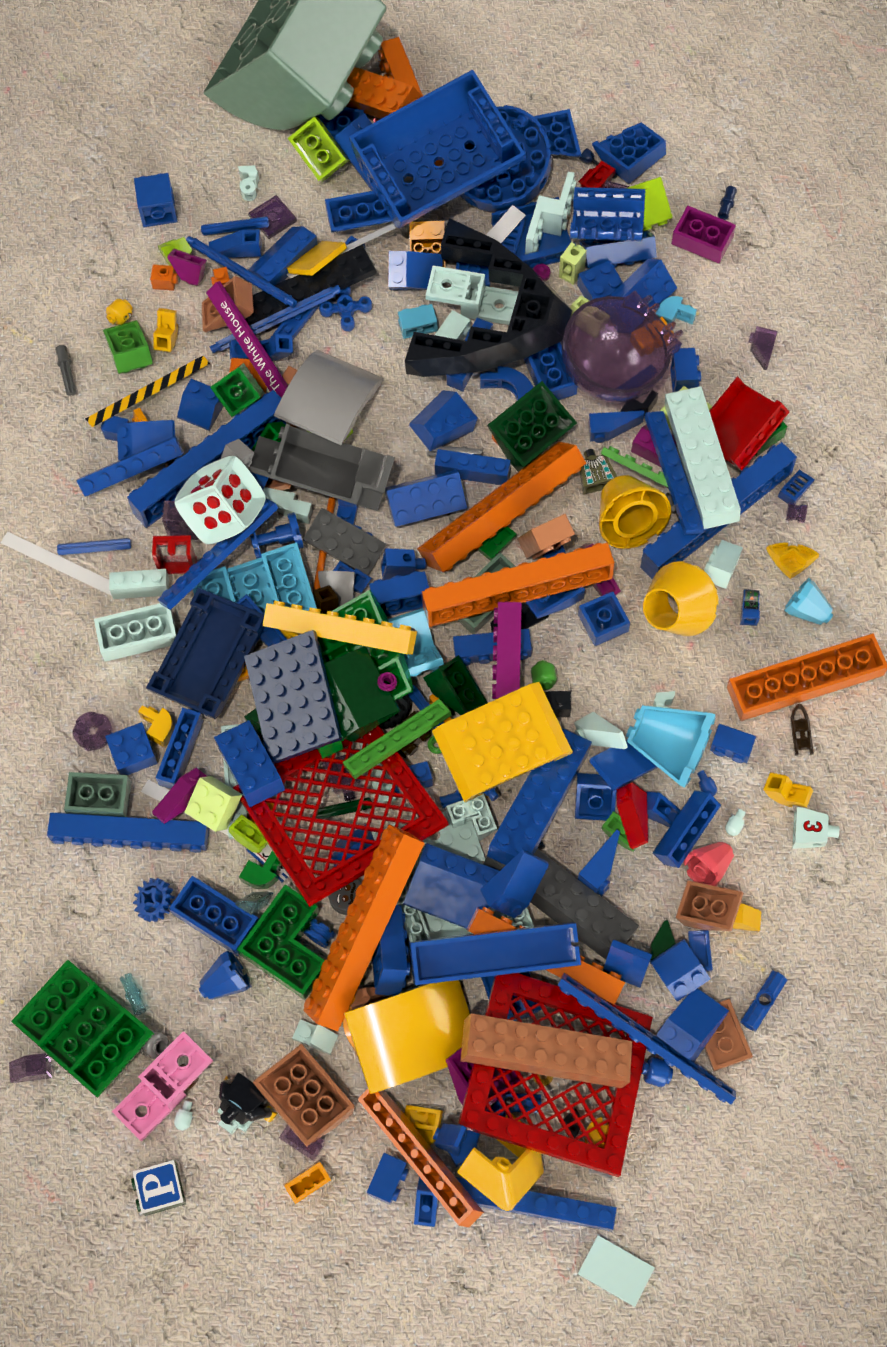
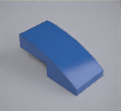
(361, 579)

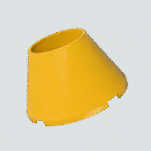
(631, 512)
(693, 594)

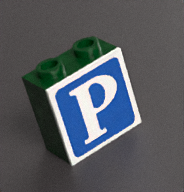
(158, 1188)

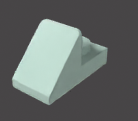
(315, 1036)

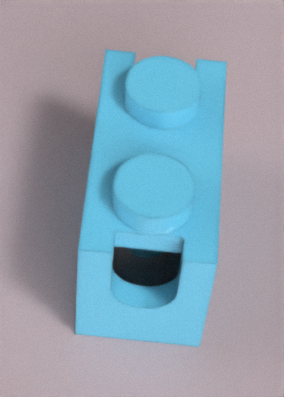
(418, 319)

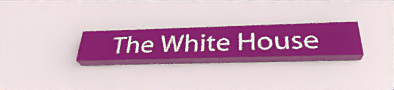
(247, 339)

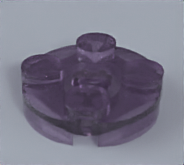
(83, 726)

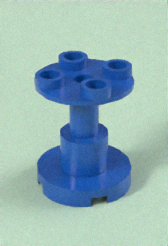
(283, 533)

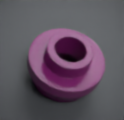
(387, 676)

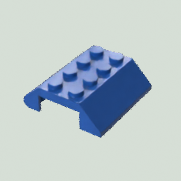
(608, 214)

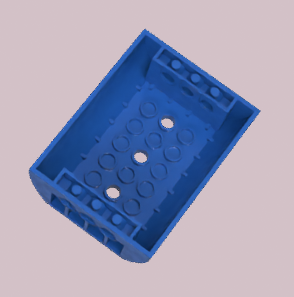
(432, 131)

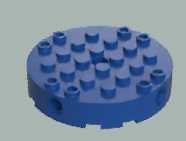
(525, 180)

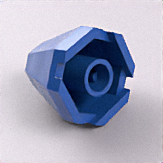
(224, 978)

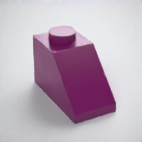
(187, 266)

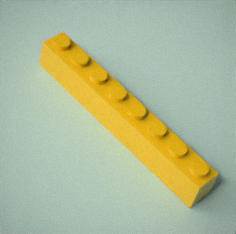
(338, 628)

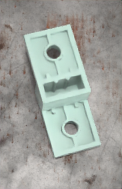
(551, 215)
(471, 293)

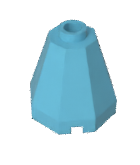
(809, 604)

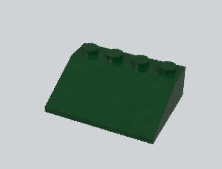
(531, 426)
(356, 695)

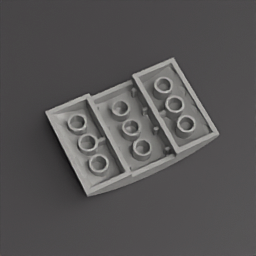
(327, 396)

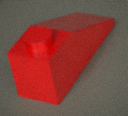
(633, 814)

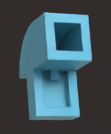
(673, 309)

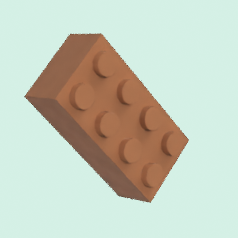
(546, 537)

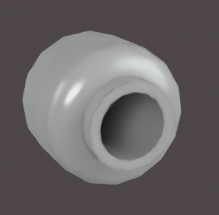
(155, 1045)

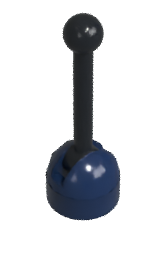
(588, 157)

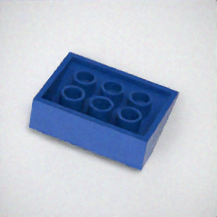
(448, 886)

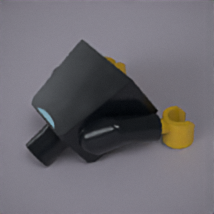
(243, 1101)

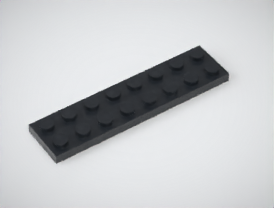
(342, 271)

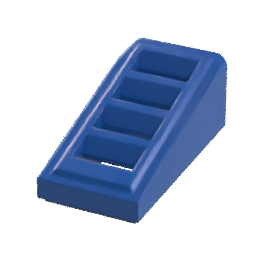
(520, 229)
(788, 497)

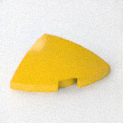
(791, 558)

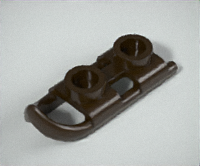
(801, 725)

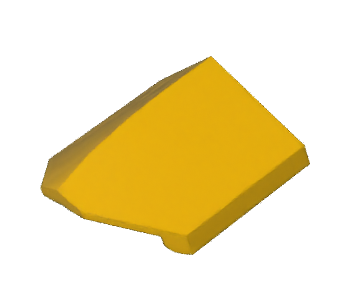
(424, 1120)

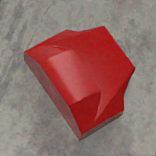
(597, 176)

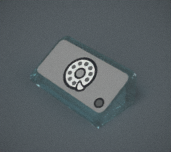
(254, 901)

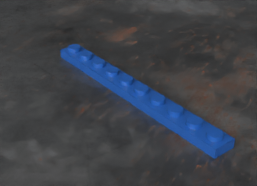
(652, 1042)

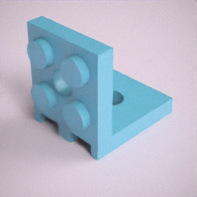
(425, 653)

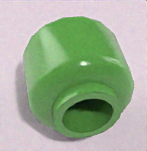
(544, 673)

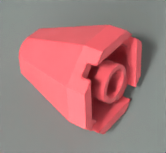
(709, 863)

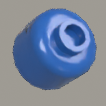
(657, 1072)

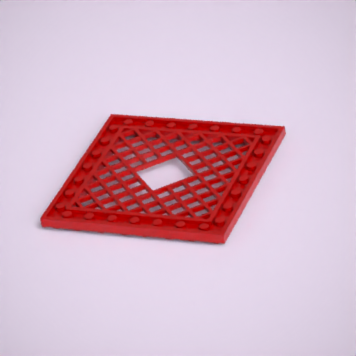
(317, 888)
(510, 1130)

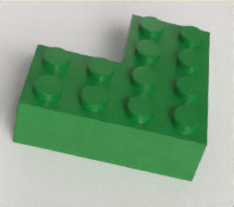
(275, 945)

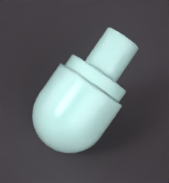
(735, 823)
(183, 1117)

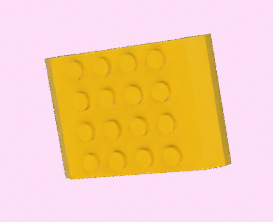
(501, 740)

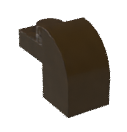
(325, 599)

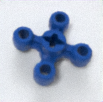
(345, 307)

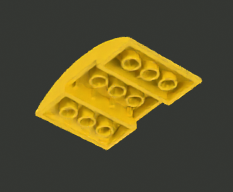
(408, 1033)

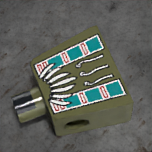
(595, 472)

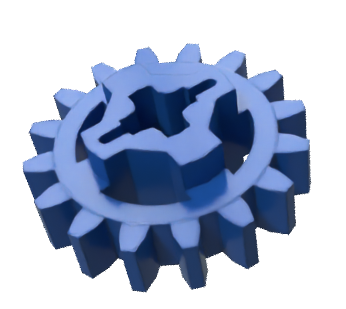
(153, 900)

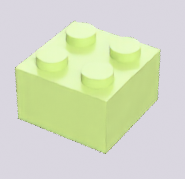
(213, 803)

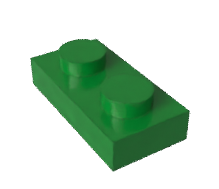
(493, 546)

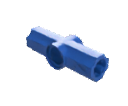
(757, 1011)

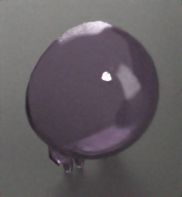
(618, 347)

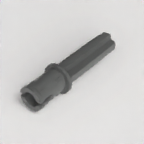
(64, 364)

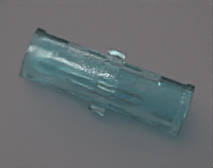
(133, 994)

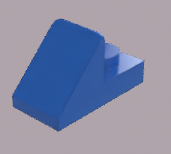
(347, 511)

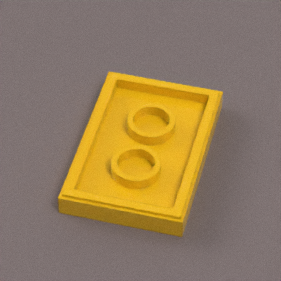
(317, 258)

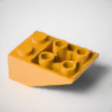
(426, 237)

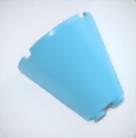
(671, 739)

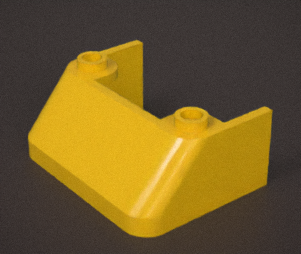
(501, 1180)

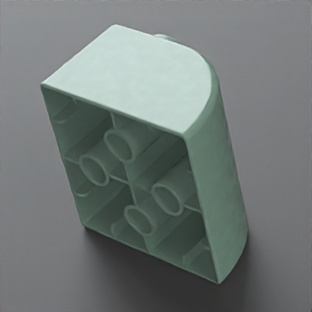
(296, 60)

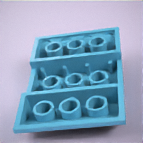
(273, 577)

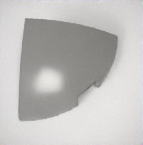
(341, 582)

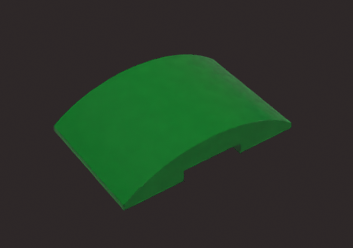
(386, 661)
(82, 1028)

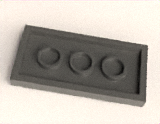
(344, 541)

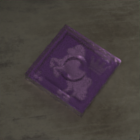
(278, 214)

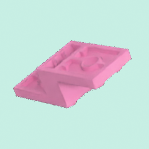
(162, 1086)

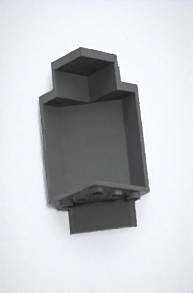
(323, 466)

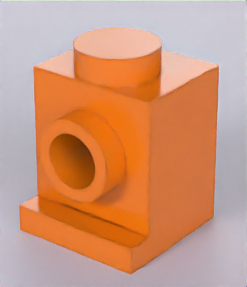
(221, 275)

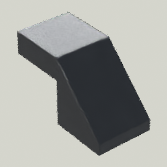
(646, 406)

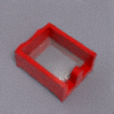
(173, 553)

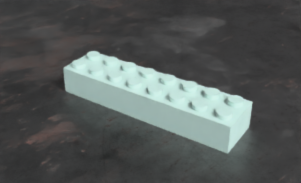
(702, 457)

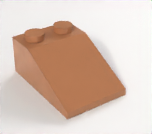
(242, 296)
(708, 907)

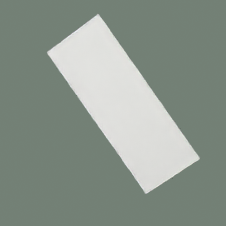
(506, 224)

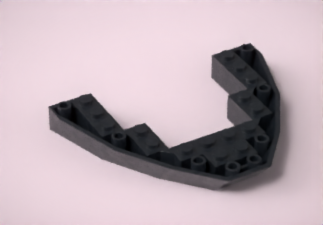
(534, 324)

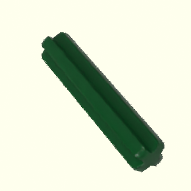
(341, 808)

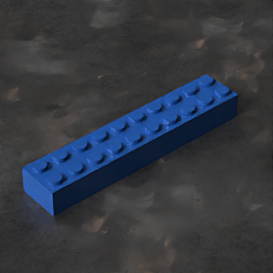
(749, 487)
(149, 499)

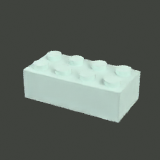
(135, 631)

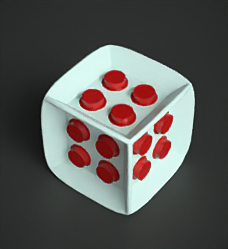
(220, 500)

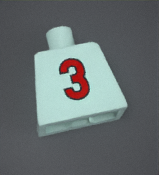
(812, 829)

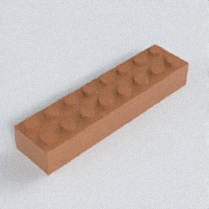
(546, 1051)

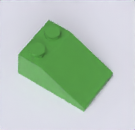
(128, 347)

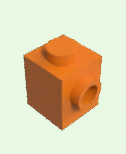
(163, 277)

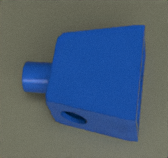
(400, 562)

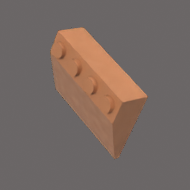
(304, 1095)

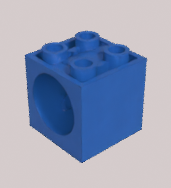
(155, 200)

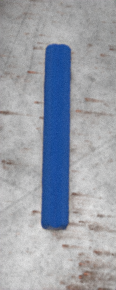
(236, 225)
(94, 546)

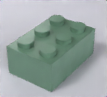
(97, 794)

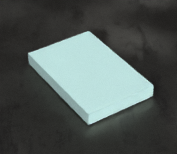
(616, 1271)

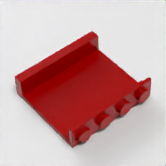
(744, 422)

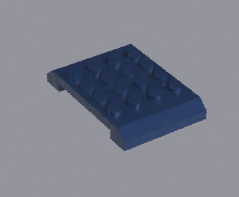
(208, 654)

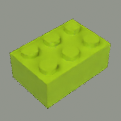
(318, 149)

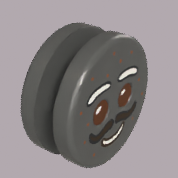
(344, 897)

